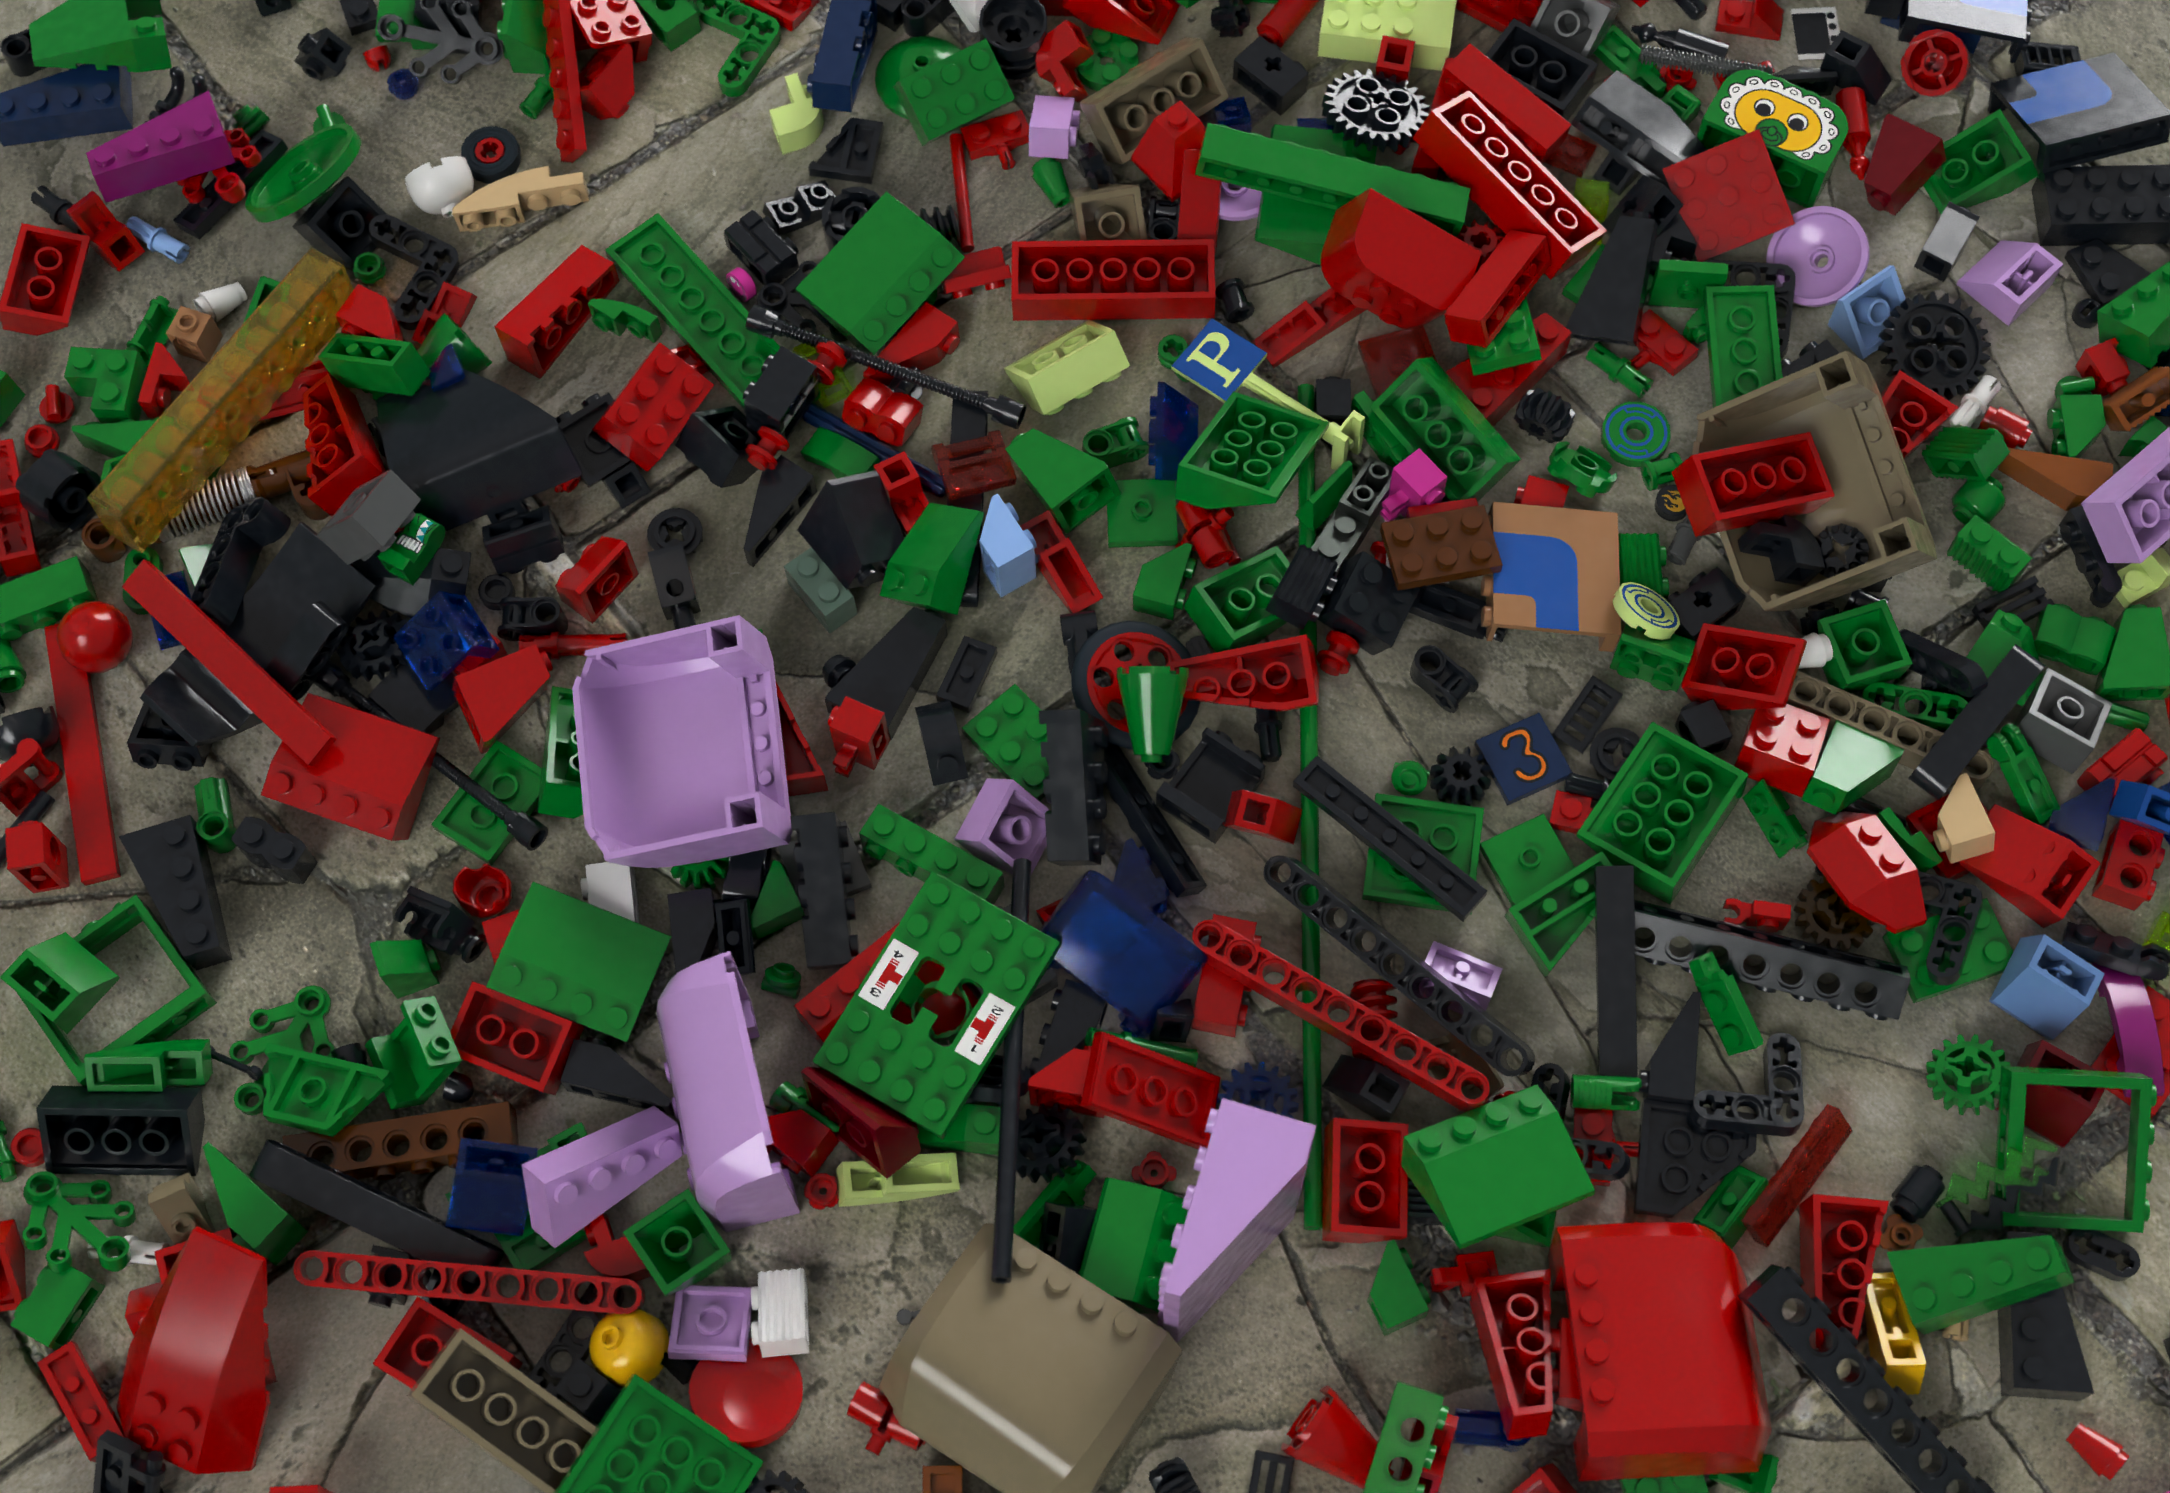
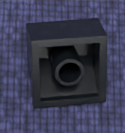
(717, 445)

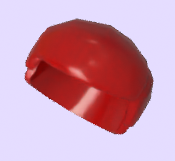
(483, 891)

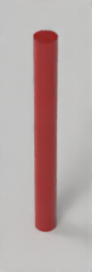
(961, 193)

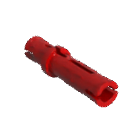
(569, 645)

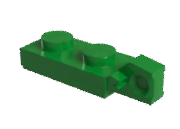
(1622, 54)
(1725, 1005)
(1060, 1190)

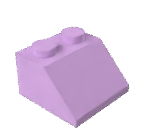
(1004, 825)

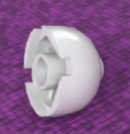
(440, 187)

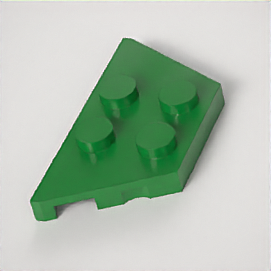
(318, 1090)

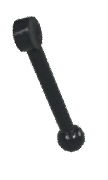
(254, 1072)

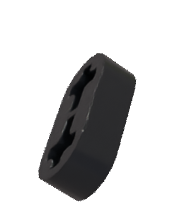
(2097, 1261)

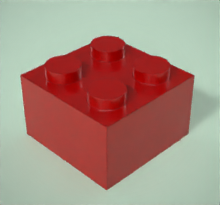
(1782, 747)

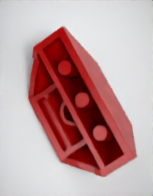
(1868, 869)

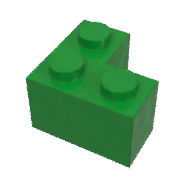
(109, 377)

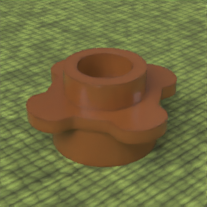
(1895, 1226)

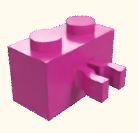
(1413, 483)

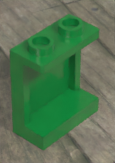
(416, 1053)

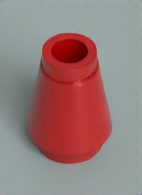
(2098, 1451)

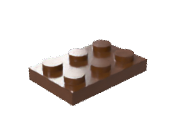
(1440, 547)

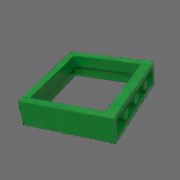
(160, 1024)
(2141, 1135)

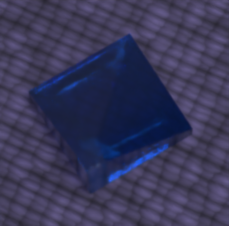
(446, 369)

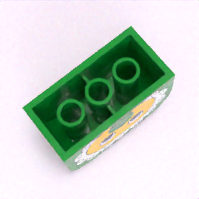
(1796, 126)

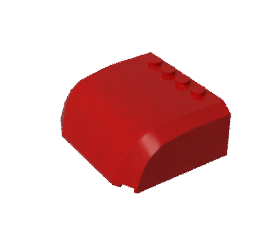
(1660, 1351)

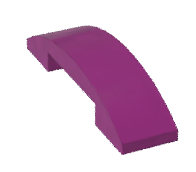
(2133, 1026)

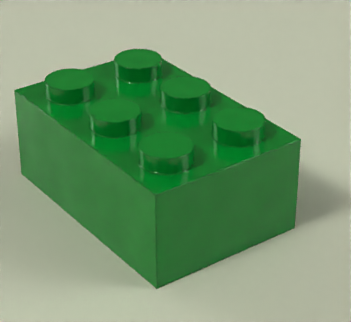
(954, 92)

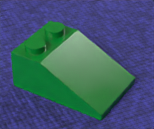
(1981, 165)
(934, 559)
(1234, 602)
(251, 1212)

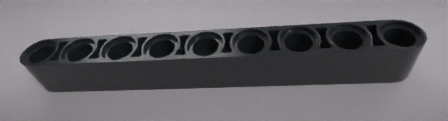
(1415, 968)

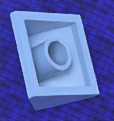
(1861, 312)

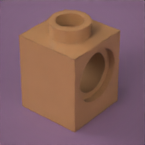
(194, 334)

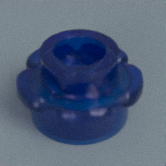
(406, 89)

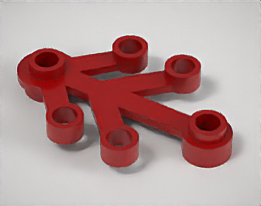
(228, 184)

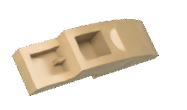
(506, 199)

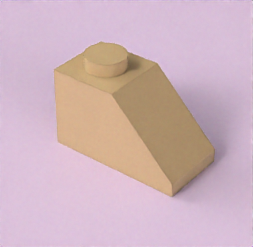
(1963, 824)

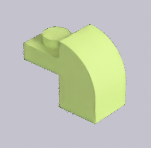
(798, 122)

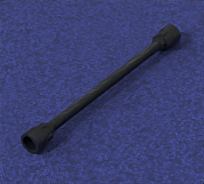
(1003, 410)
(524, 828)

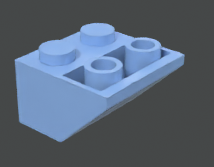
(1006, 548)

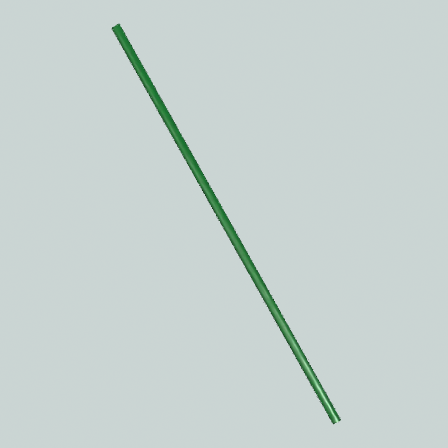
(1310, 857)

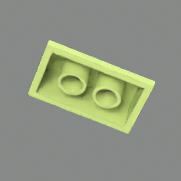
(1068, 367)

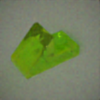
(1593, 197)

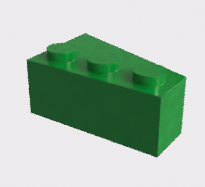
(1556, 914)

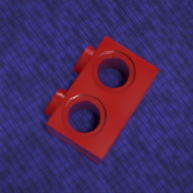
(2121, 862)

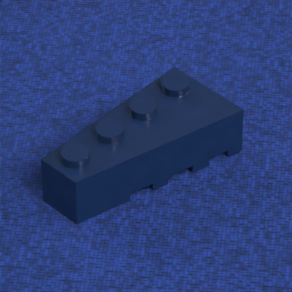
(843, 54)

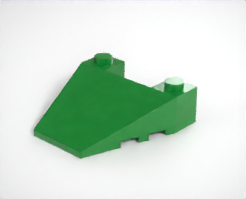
(101, 35)

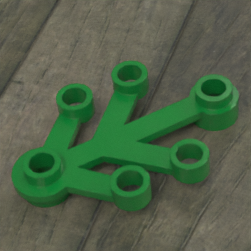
(287, 1038)
(75, 1218)

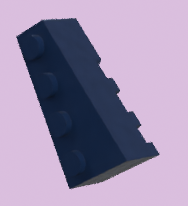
(67, 105)

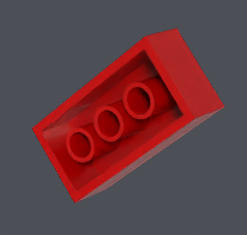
(1752, 483)

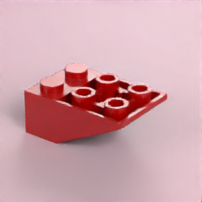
(2032, 867)

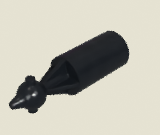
(1682, 40)

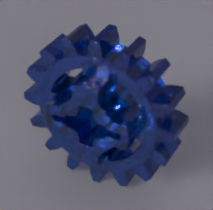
(1269, 1092)

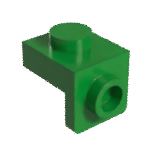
(1752, 1481)

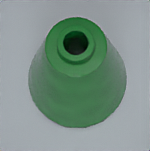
(448, 332)
(1152, 708)

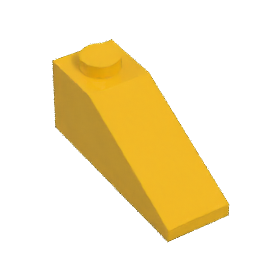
(1892, 1335)

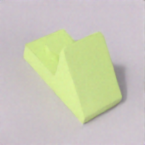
(2144, 578)

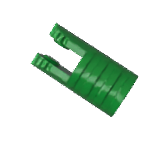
(1597, 1090)

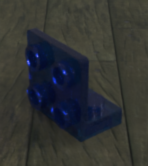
(443, 637)

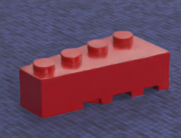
(1502, 389)

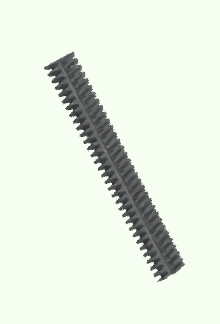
(1696, 62)

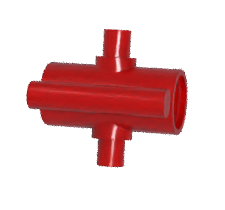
(1208, 534)
(876, 1412)

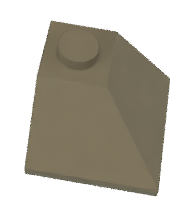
(1108, 212)

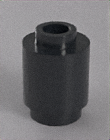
(1917, 1193)

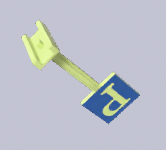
(1225, 362)

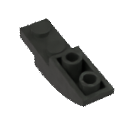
(1355, 513)

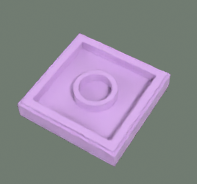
(711, 1323)

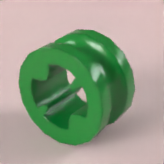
(1170, 341)

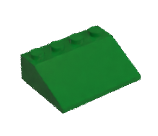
(1298, 225)
(879, 274)
(1246, 454)
(1663, 810)
(579, 961)
(1496, 1166)

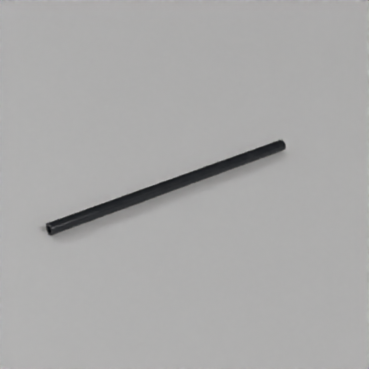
(1010, 1106)

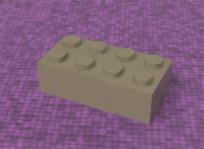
(1129, 104)

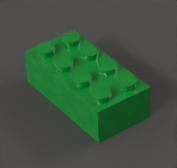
(1434, 414)

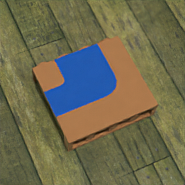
(1554, 572)

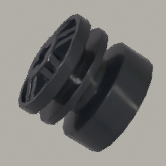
(1014, 34)

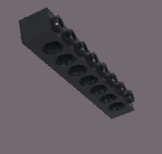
(1880, 1003)
(1765, 1300)

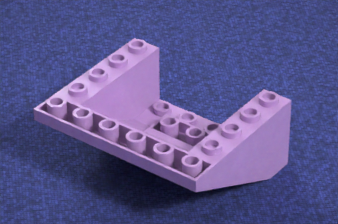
(1237, 1208)

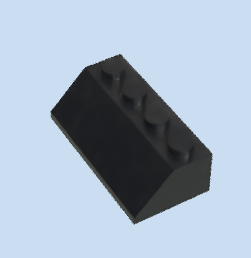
(121, 1131)

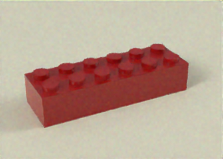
(1507, 180)
(1113, 279)

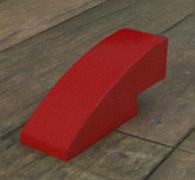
(1062, 564)

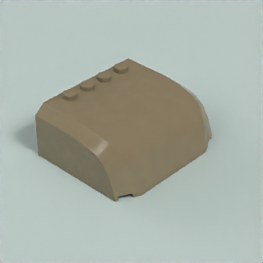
(1863, 464)
(1027, 1376)

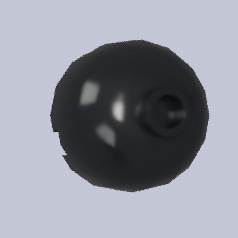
(29, 724)

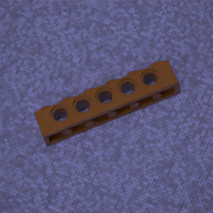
(420, 1131)

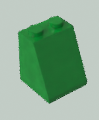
(1062, 477)

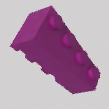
(162, 150)

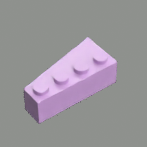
(596, 1172)

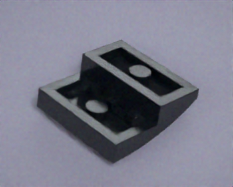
(410, 703)

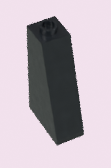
(1616, 290)
(894, 667)

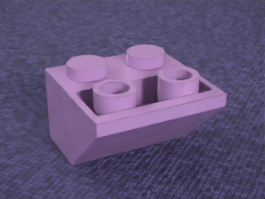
(2010, 278)

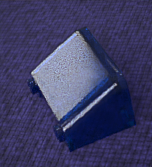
(1121, 951)

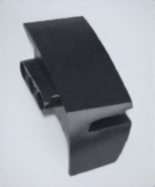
(284, 623)

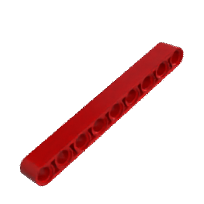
(1348, 1031)
(451, 1282)

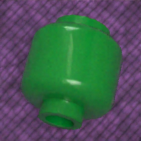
(1978, 498)

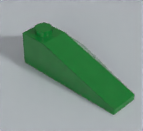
(560, 772)

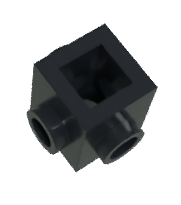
(322, 54)

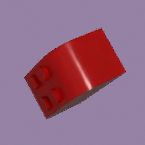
(1395, 261)

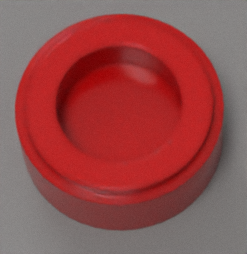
(28, 1147)

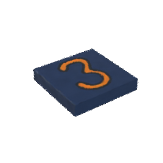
(1523, 758)

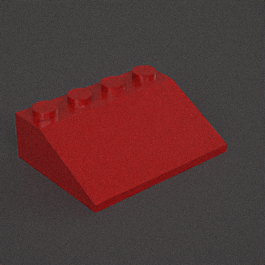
(367, 776)
(827, 1002)

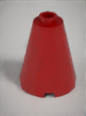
(1332, 1439)

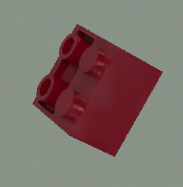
(2051, 1109)

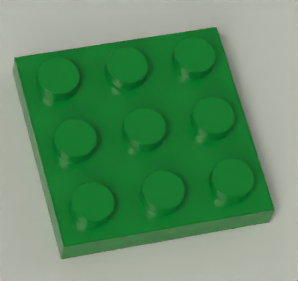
(1445, 826)

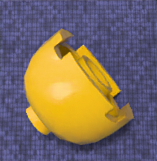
(628, 1346)

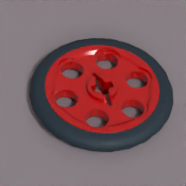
(1099, 654)

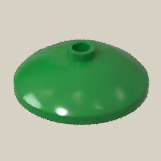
(903, 61)

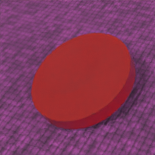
(749, 1399)

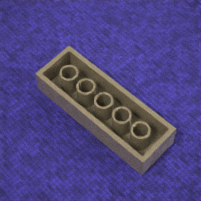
(502, 1412)

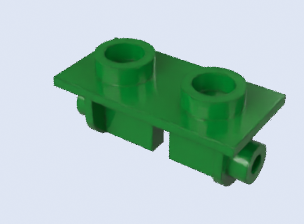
(153, 328)
(1768, 809)

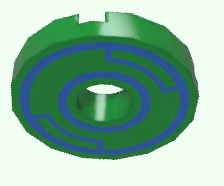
(1635, 416)

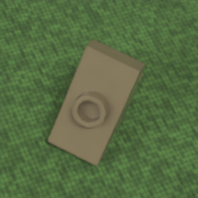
(180, 1207)

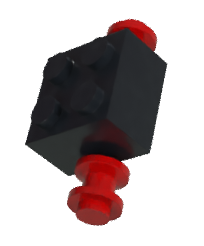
(783, 397)
(1363, 610)

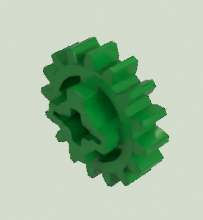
(1956, 1063)

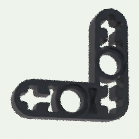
(425, 259)
(1783, 295)
(1947, 906)
(1765, 1106)
(1602, 1149)

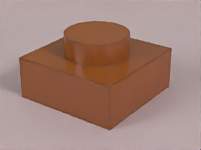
(943, 1479)

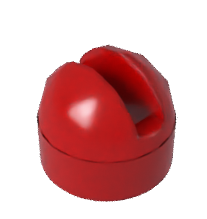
(376, 56)

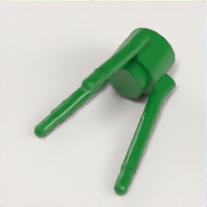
(789, 1098)

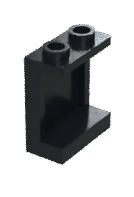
(1205, 783)

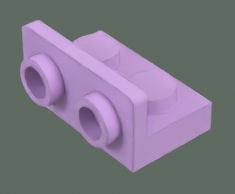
(1467, 973)

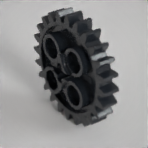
(1374, 110)
(1931, 318)

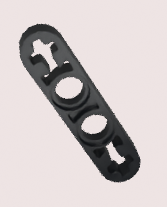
(1944, 665)
(566, 1341)

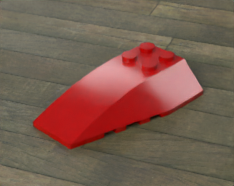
(201, 1362)

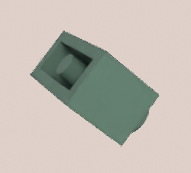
(820, 590)

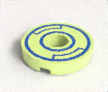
(1646, 608)

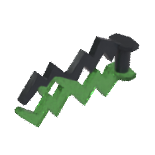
(2011, 1178)

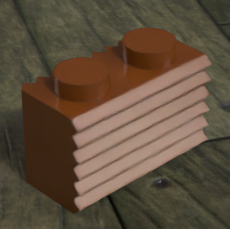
(2138, 400)

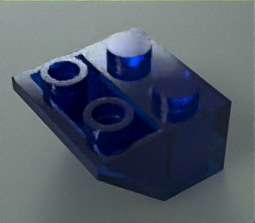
(1171, 431)
(489, 1187)

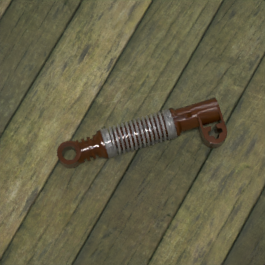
(218, 499)

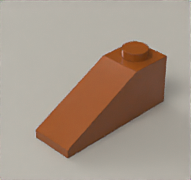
(2056, 477)

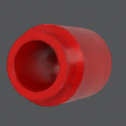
(2008, 424)

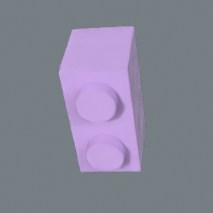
(1053, 127)

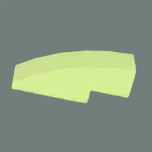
(919, 1178)

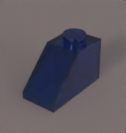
(2086, 815)

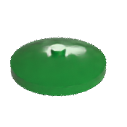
(303, 173)

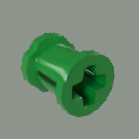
(1659, 471)

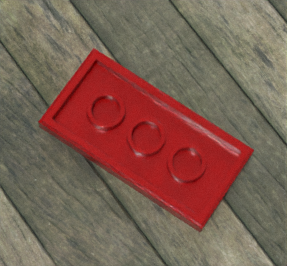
(1149, 1090)

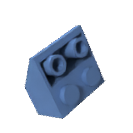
(2045, 985)

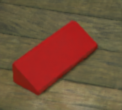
(1198, 202)

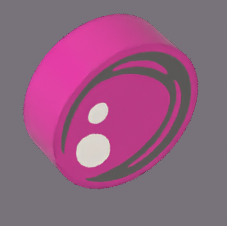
(741, 284)

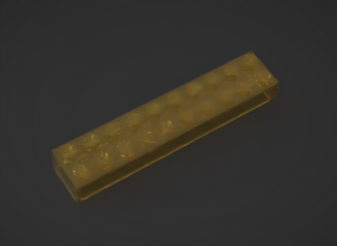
(223, 402)

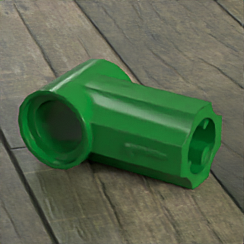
(215, 813)

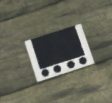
(1814, 31)

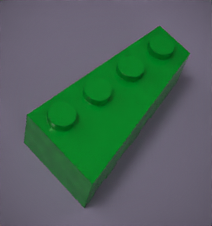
(2140, 318)

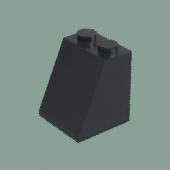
(853, 529)

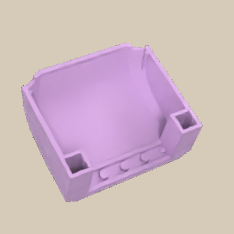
(682, 746)
(719, 1098)

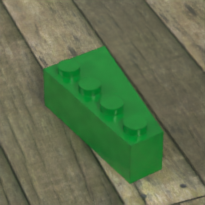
(1975, 1278)

